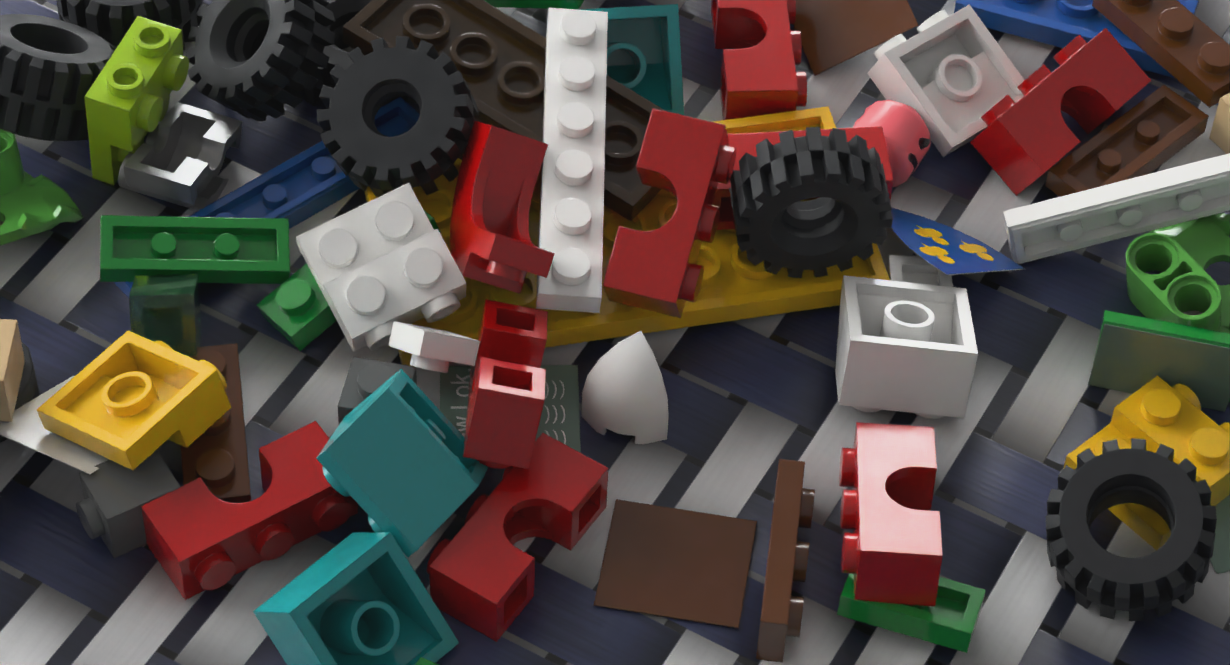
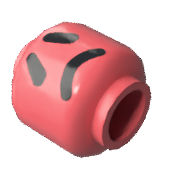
(904, 135)

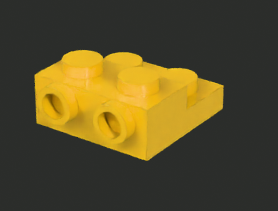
(137, 400)
(1167, 418)

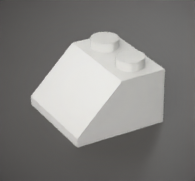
(905, 347)

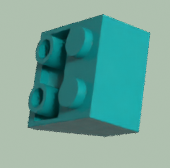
(401, 462)

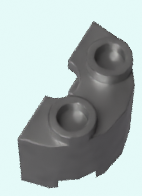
(183, 157)

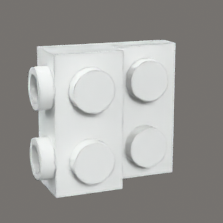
(947, 75)
(383, 268)

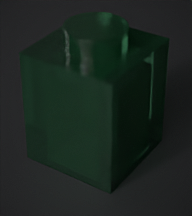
(167, 310)

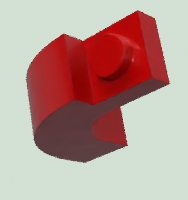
(493, 209)

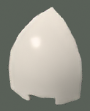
(627, 393)

